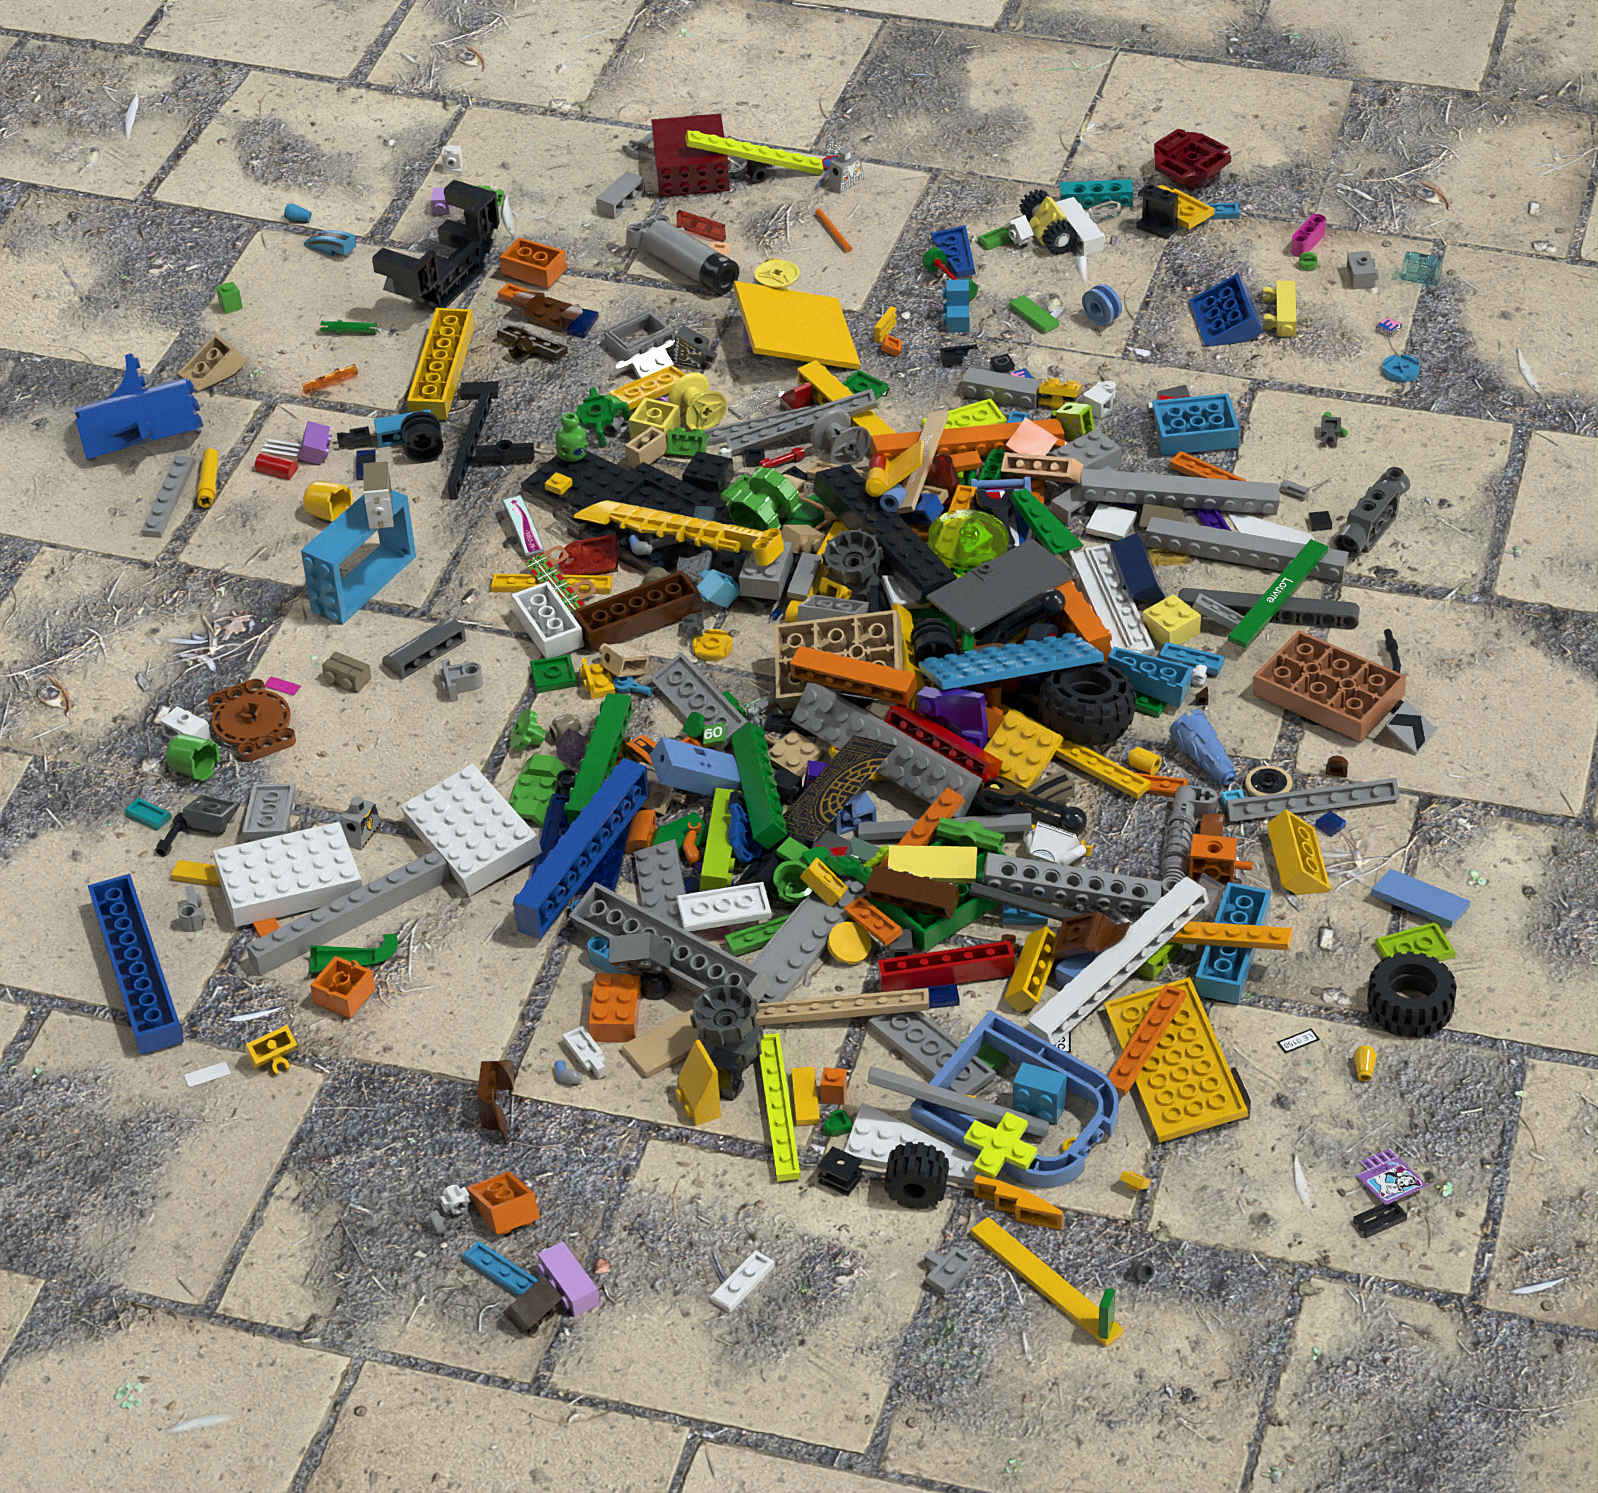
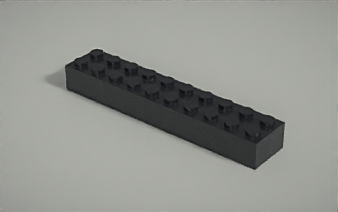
(903, 551)

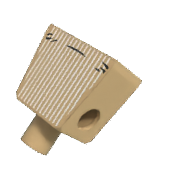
(623, 659)

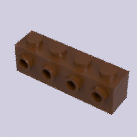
(912, 891)

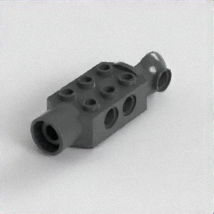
(1373, 513)

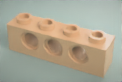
(1042, 467)

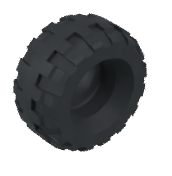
(1087, 703)

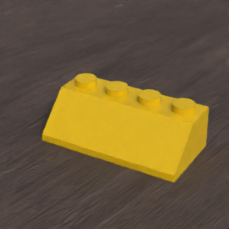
(1297, 855)

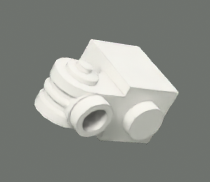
(1100, 398)

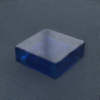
(1330, 823)

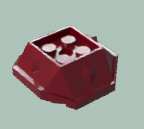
(1190, 157)

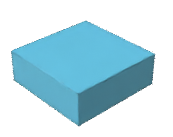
(1229, 795)

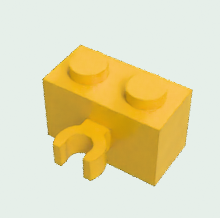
(271, 1049)

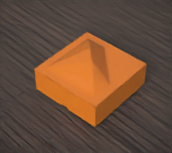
(891, 345)

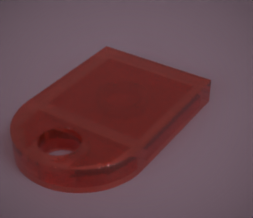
(591, 556)

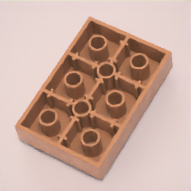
(1329, 685)

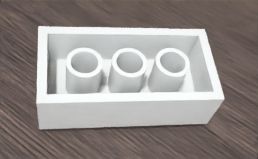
(547, 620)

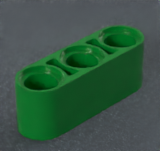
(993, 466)

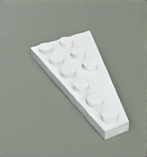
(878, 1133)

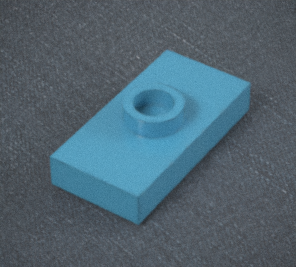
(1016, 916)

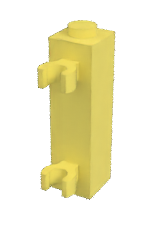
(1285, 308)

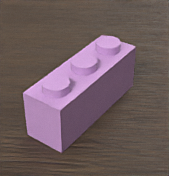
(568, 1279)

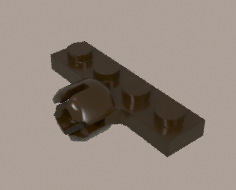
(526, 343)

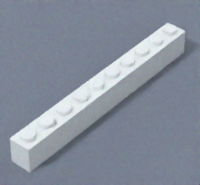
(1119, 961)

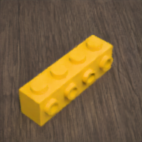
(1031, 970)

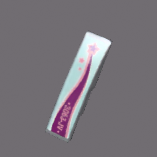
(523, 526)

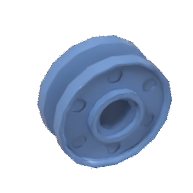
(1101, 304)

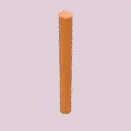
(834, 231)

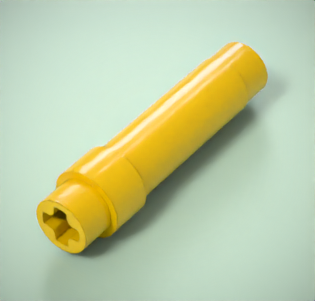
(207, 484)

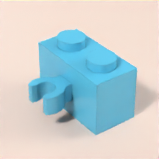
(718, 588)

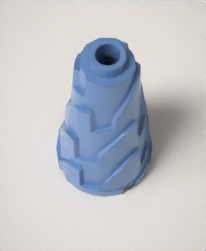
(1200, 741)

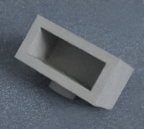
(1361, 270)

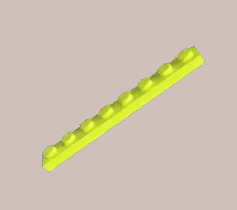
(754, 152)
(778, 1109)

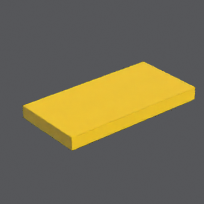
(649, 386)

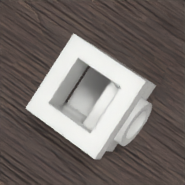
(452, 159)
(1019, 230)

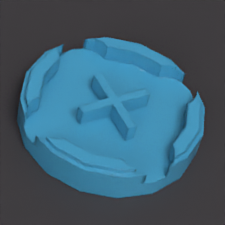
(1401, 368)

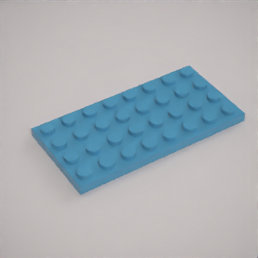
(1010, 661)

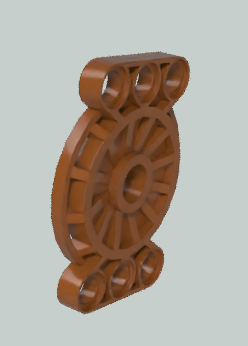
(237, 714)

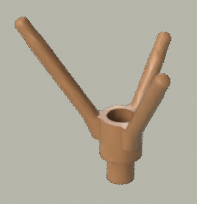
(829, 516)

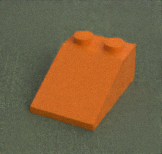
(504, 1202)

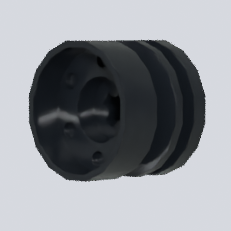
(421, 437)
(931, 639)

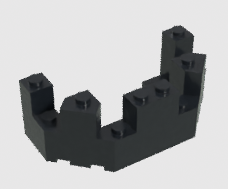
(441, 280)

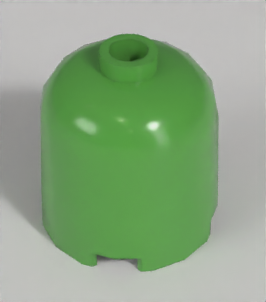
(192, 756)

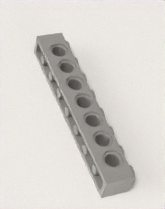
(1063, 876)

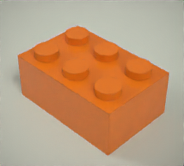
(533, 262)
(614, 1007)

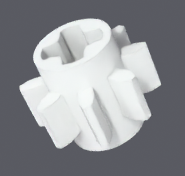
(455, 1199)

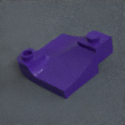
(957, 711)

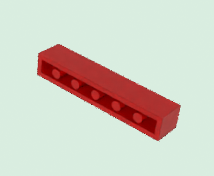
(944, 742)
(947, 967)

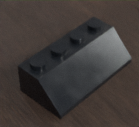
(764, 867)

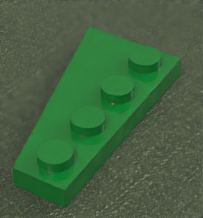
(1044, 524)

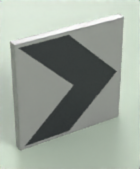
(1410, 727)

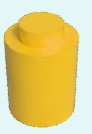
(1144, 760)

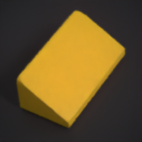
(824, 882)

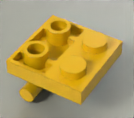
(1058, 391)

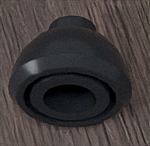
(656, 985)

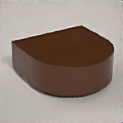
(1337, 766)

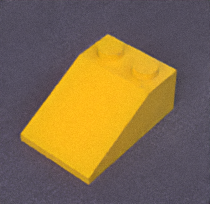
(699, 1086)

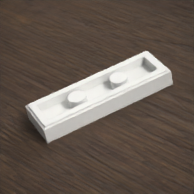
(742, 1281)

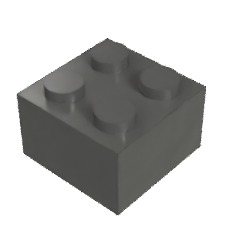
(639, 953)

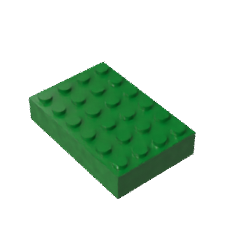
(930, 929)

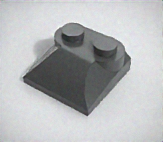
(209, 813)

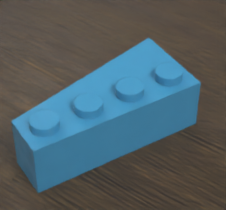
(1154, 676)

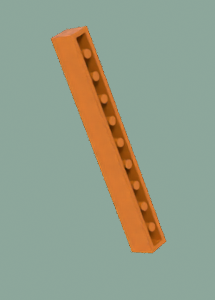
(961, 439)

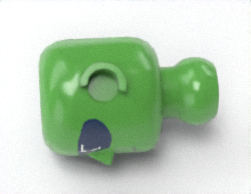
(571, 439)

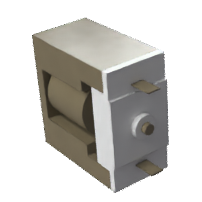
(378, 495)

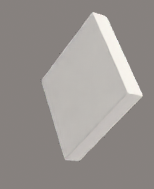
(1111, 522)

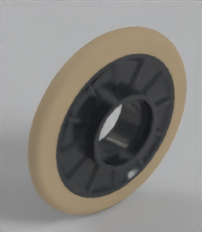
(1257, 776)

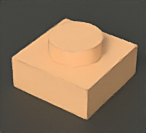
(723, 248)

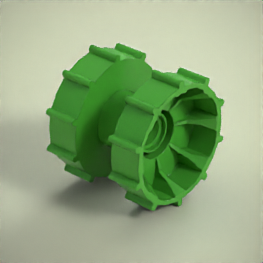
(769, 497)

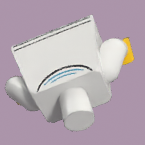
(1055, 845)

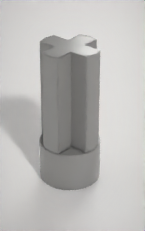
(1294, 489)

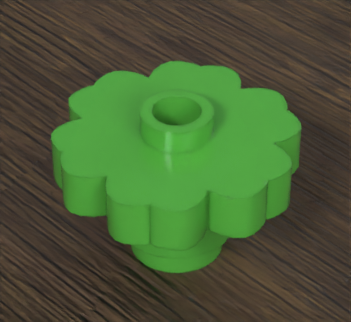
(526, 731)

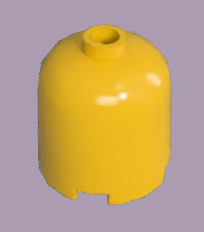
(327, 499)

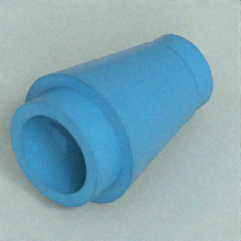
(296, 213)

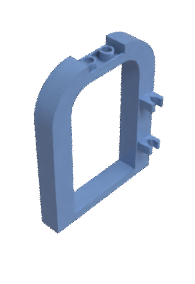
(1030, 1049)

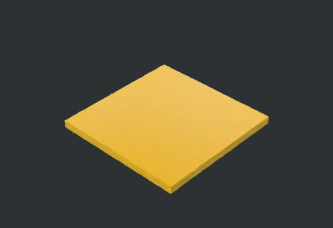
(796, 325)

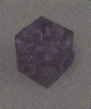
(571, 747)

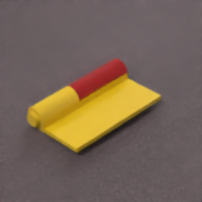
(886, 474)

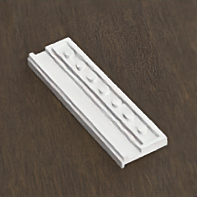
(1109, 601)

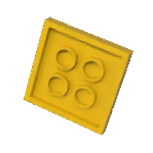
(1023, 749)

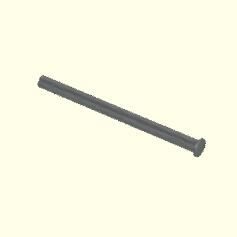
(1021, 902)

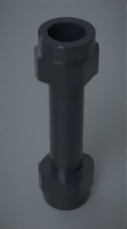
(164, 846)

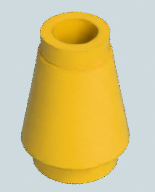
(1365, 1061)

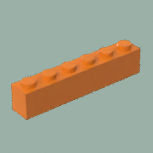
(853, 675)

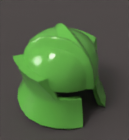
(789, 884)

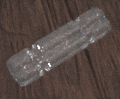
(835, 147)

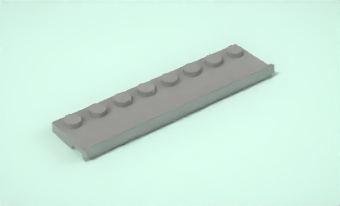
(802, 940)

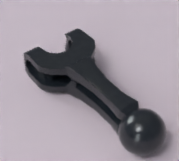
(999, 508)
(1004, 629)
(1009, 800)

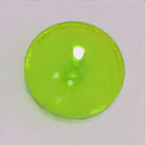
(967, 538)

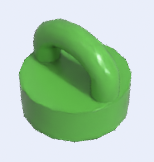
(1308, 261)

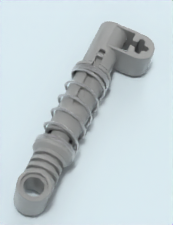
(1182, 828)

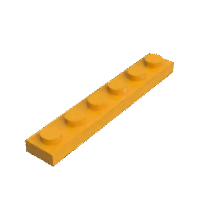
(1234, 935)

